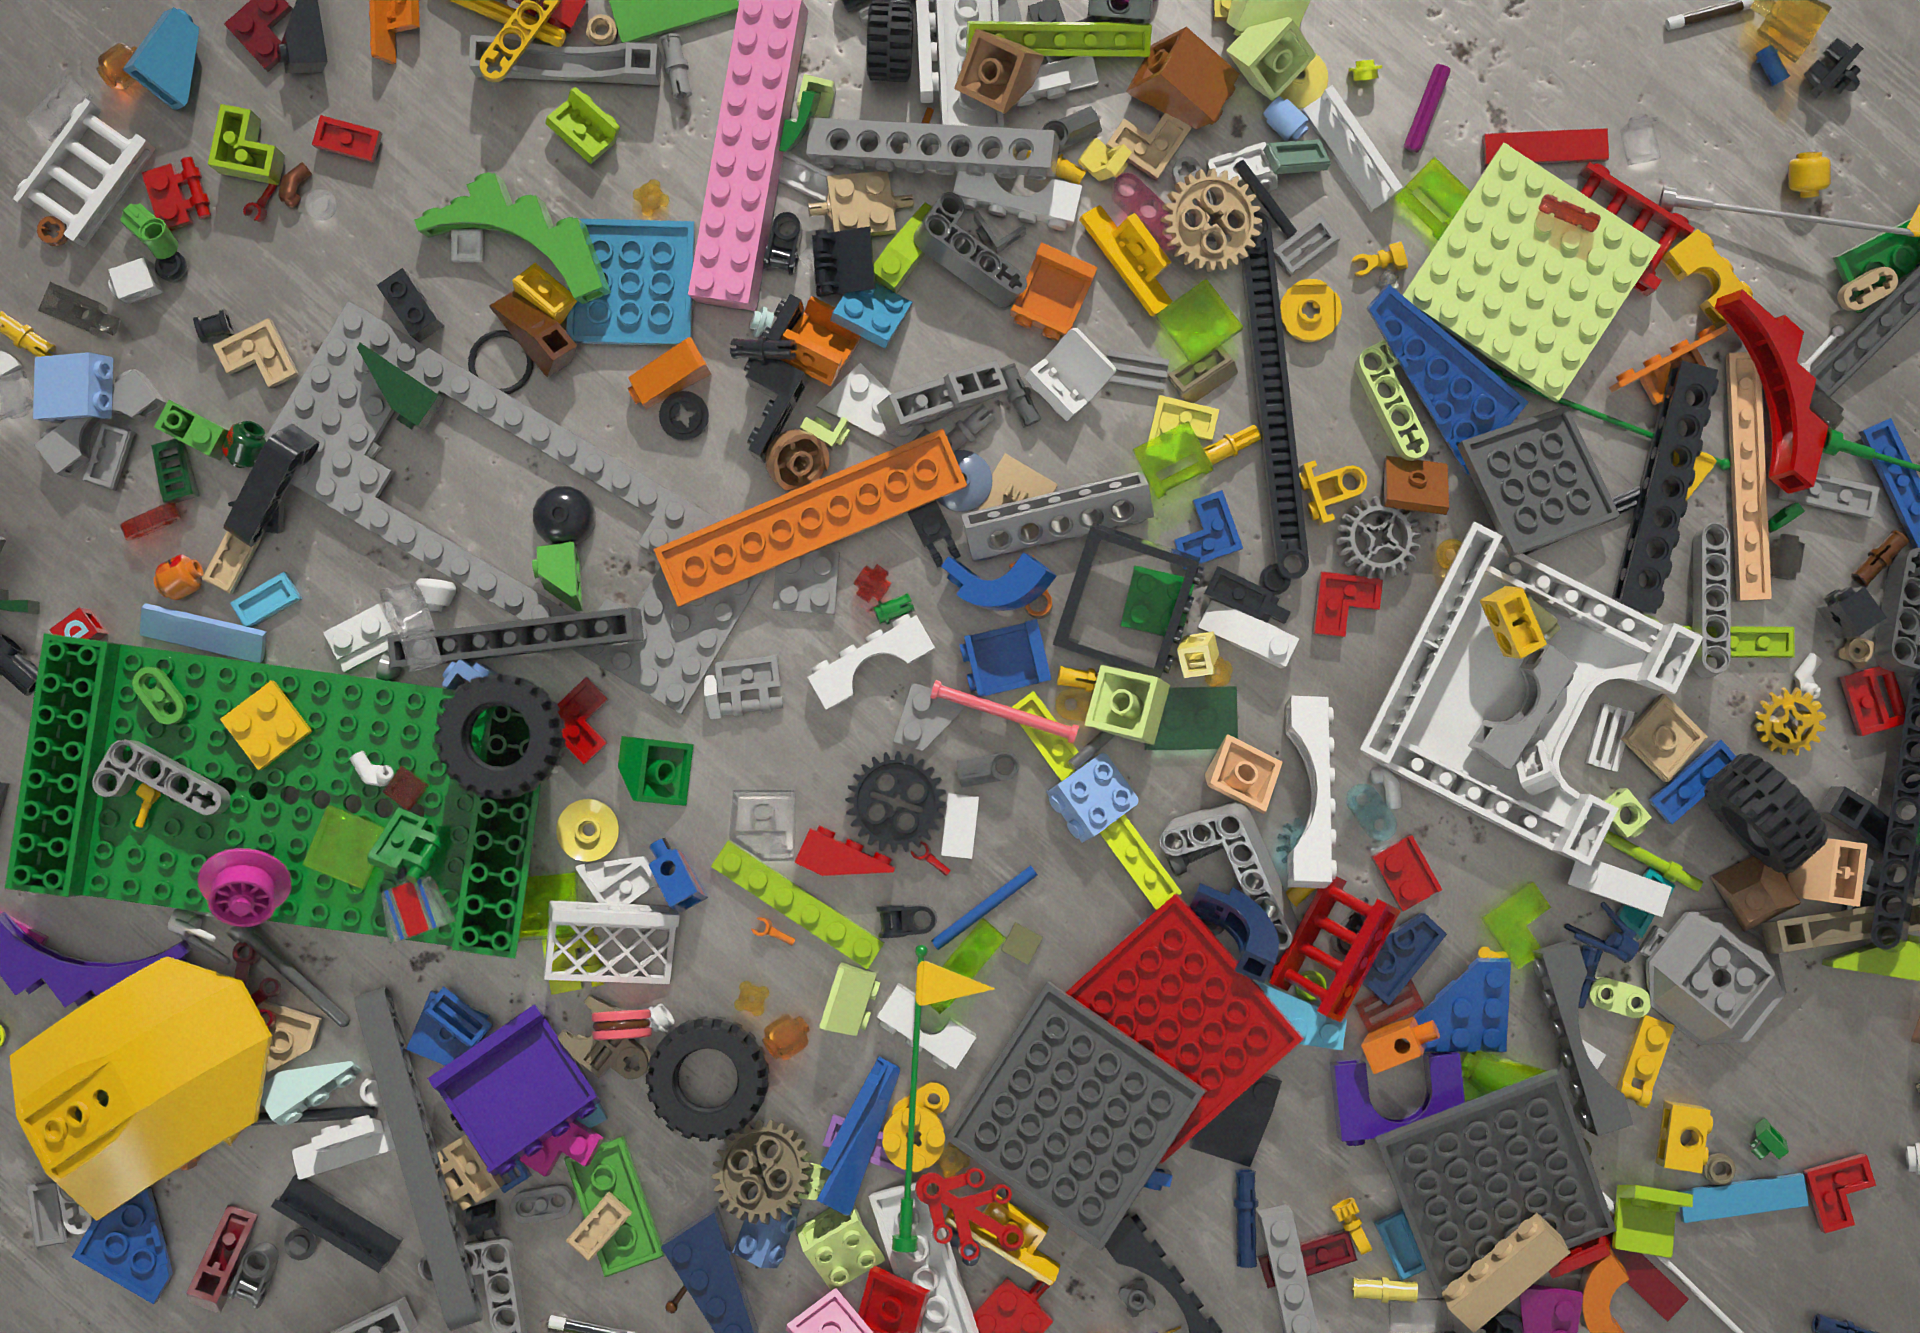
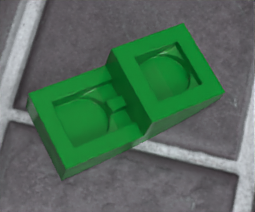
(794, 128)

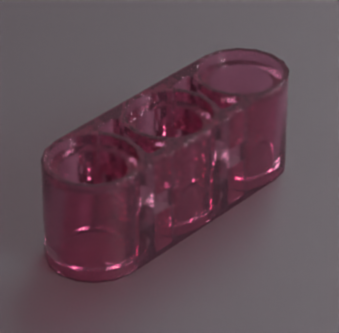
(1142, 197)

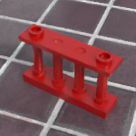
(1675, 223)
(1359, 959)

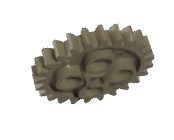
(737, 1183)

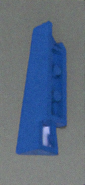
(856, 1138)

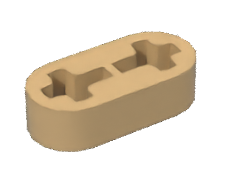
(1870, 294)

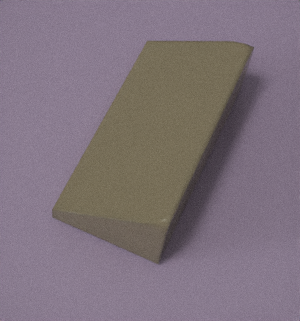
(1198, 380)

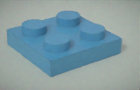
(872, 313)

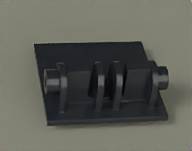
(843, 261)

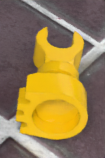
(1395, 255)
(1346, 1211)

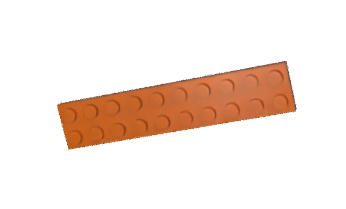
(810, 517)

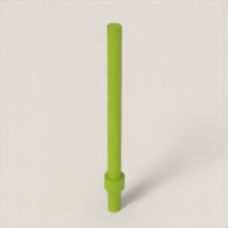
(1669, 870)

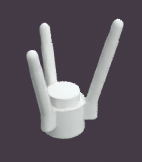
(188, 925)

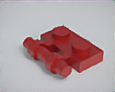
(167, 194)

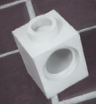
(134, 281)

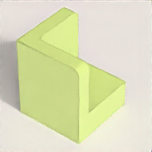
(827, 96)

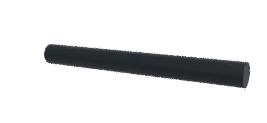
(325, 1114)

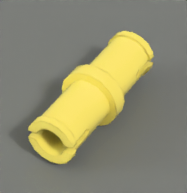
(1384, 1290)

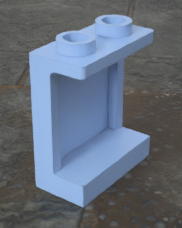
(72, 387)

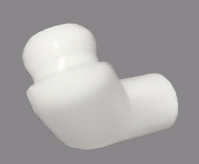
(1804, 675)
(369, 773)
(1390, 783)

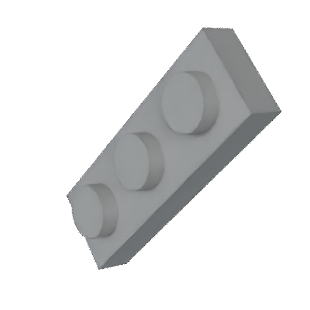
(1838, 496)

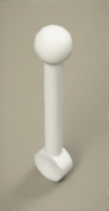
(1838, 331)

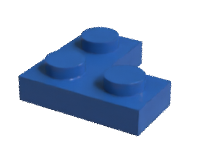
(1218, 530)

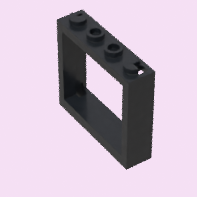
(1183, 603)

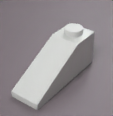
(1249, 634)
(1620, 886)

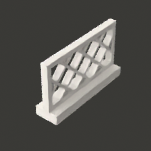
(619, 917)

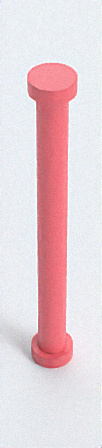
(1004, 711)

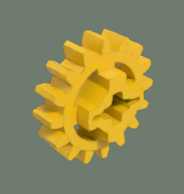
(1777, 722)

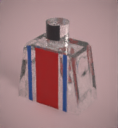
(413, 907)

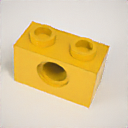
(1674, 1121)

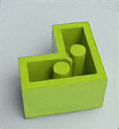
(236, 147)

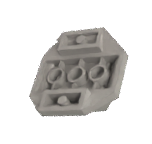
(1682, 975)

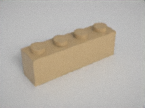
(1505, 1272)

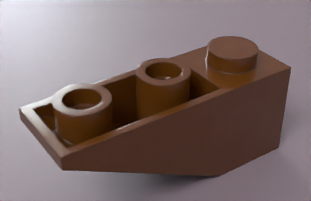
(535, 332)

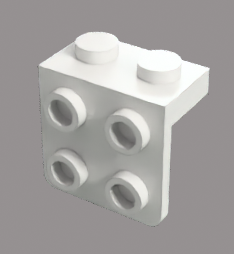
(1071, 374)

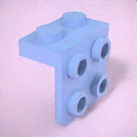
(1092, 797)

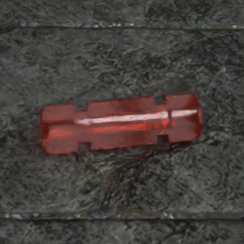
(1569, 212)

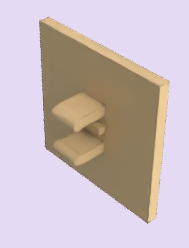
(1016, 482)

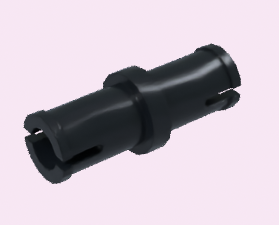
(763, 349)

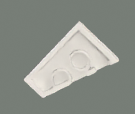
(857, 401)

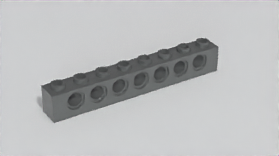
(530, 636)

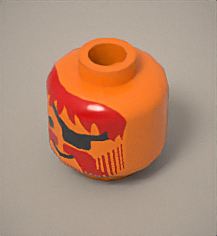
(178, 577)

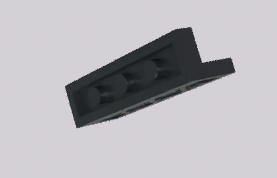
(338, 1223)

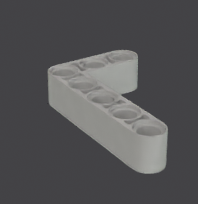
(1242, 861)
(492, 1270)

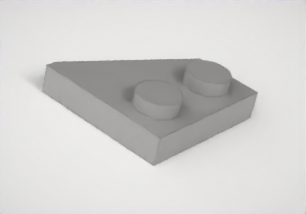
(924, 717)

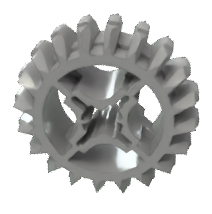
(1391, 545)

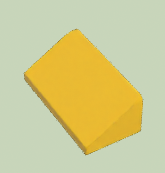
(544, 292)

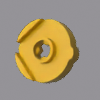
(1322, 297)
(931, 1135)

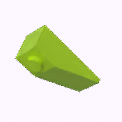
(901, 254)
(1874, 960)

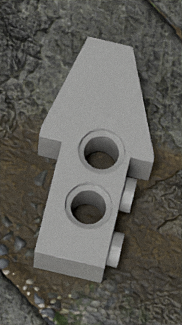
(942, 397)

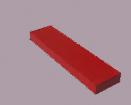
(1551, 146)

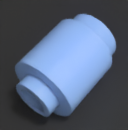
(1286, 119)

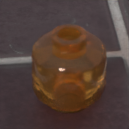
(112, 64)
(786, 1036)

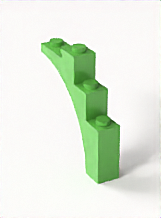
(492, 209)

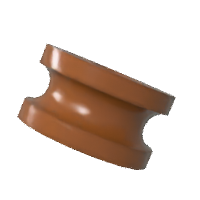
(43, 228)

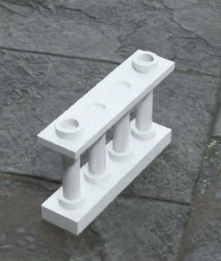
(98, 201)

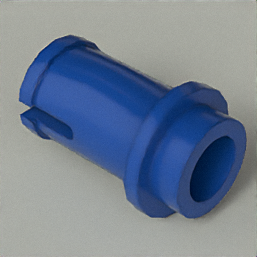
(1772, 65)

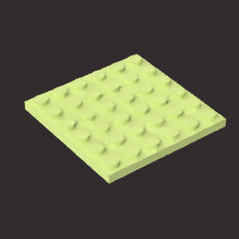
(1525, 281)

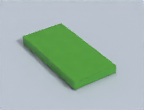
(650, 18)
(615, 1172)

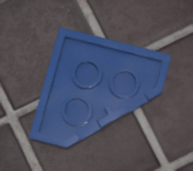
(1472, 1009)
(129, 1248)

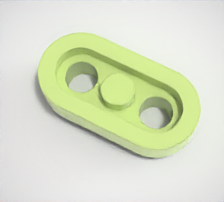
(1620, 997)

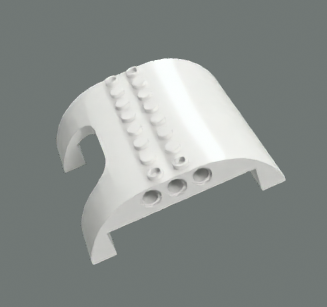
(1461, 678)

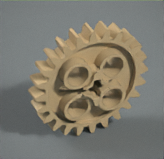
(1193, 239)

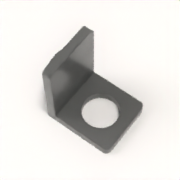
(988, 237)

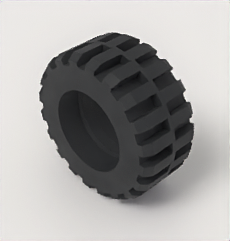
(457, 728)
(1766, 813)
(677, 1108)

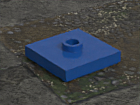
(437, 1043)

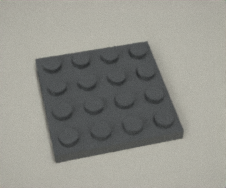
(1538, 481)

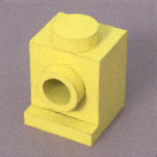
(1198, 654)

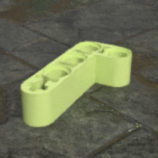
(1397, 402)

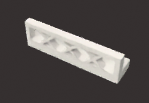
(1352, 149)

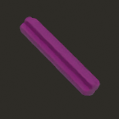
(1427, 108)

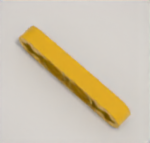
(523, 31)

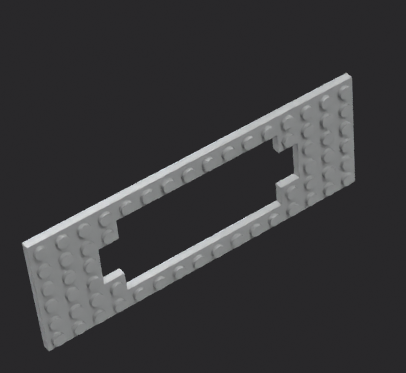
(346, 414)

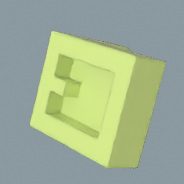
(822, 431)

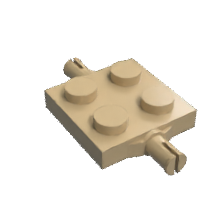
(861, 202)

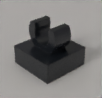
(483, 1218)

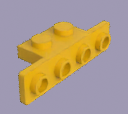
(1132, 254)
(1027, 1256)

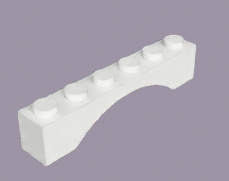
(1308, 728)

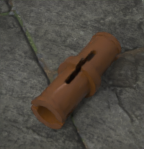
(1880, 558)

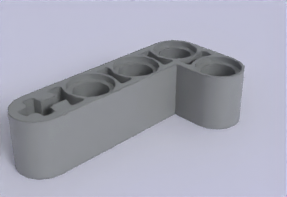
(166, 782)

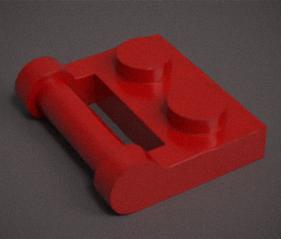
(1867, 702)

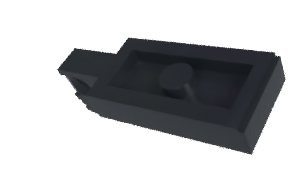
(1245, 596)

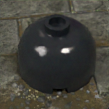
(564, 515)

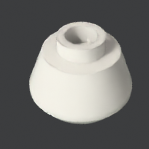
(436, 593)

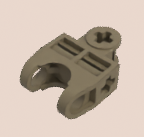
(616, 1055)

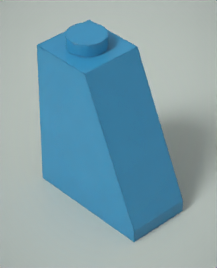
(167, 58)

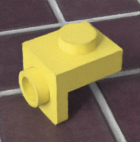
(1104, 162)

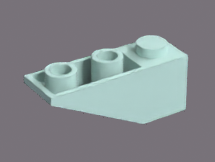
(298, 1089)

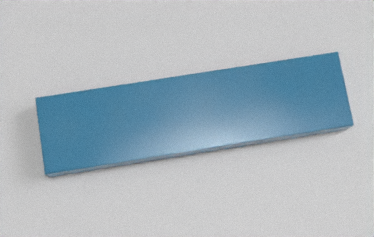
(1745, 1197)

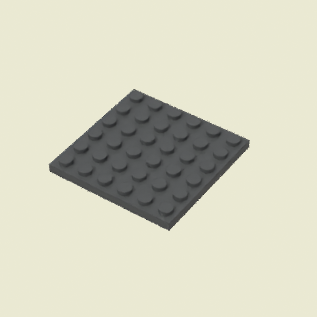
(1075, 1115)
(1488, 1168)

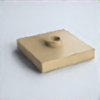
(1664, 737)

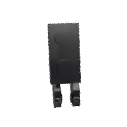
(932, 527)

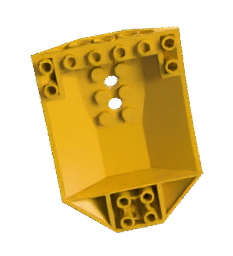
(180, 1072)

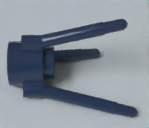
(1617, 944)

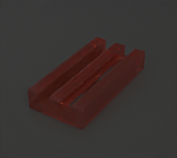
(1364, 1016)

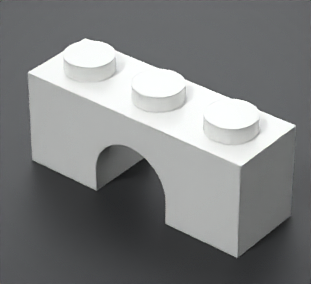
(947, 1044)

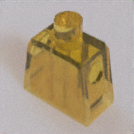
(1790, 23)

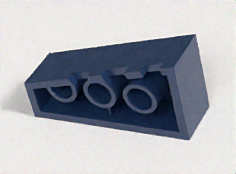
(710, 1274)

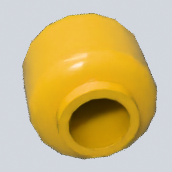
(1809, 174)

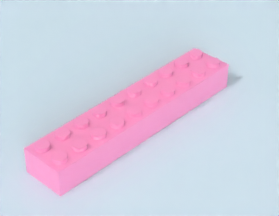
(747, 153)

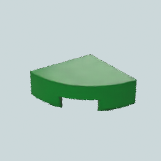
(1784, 516)

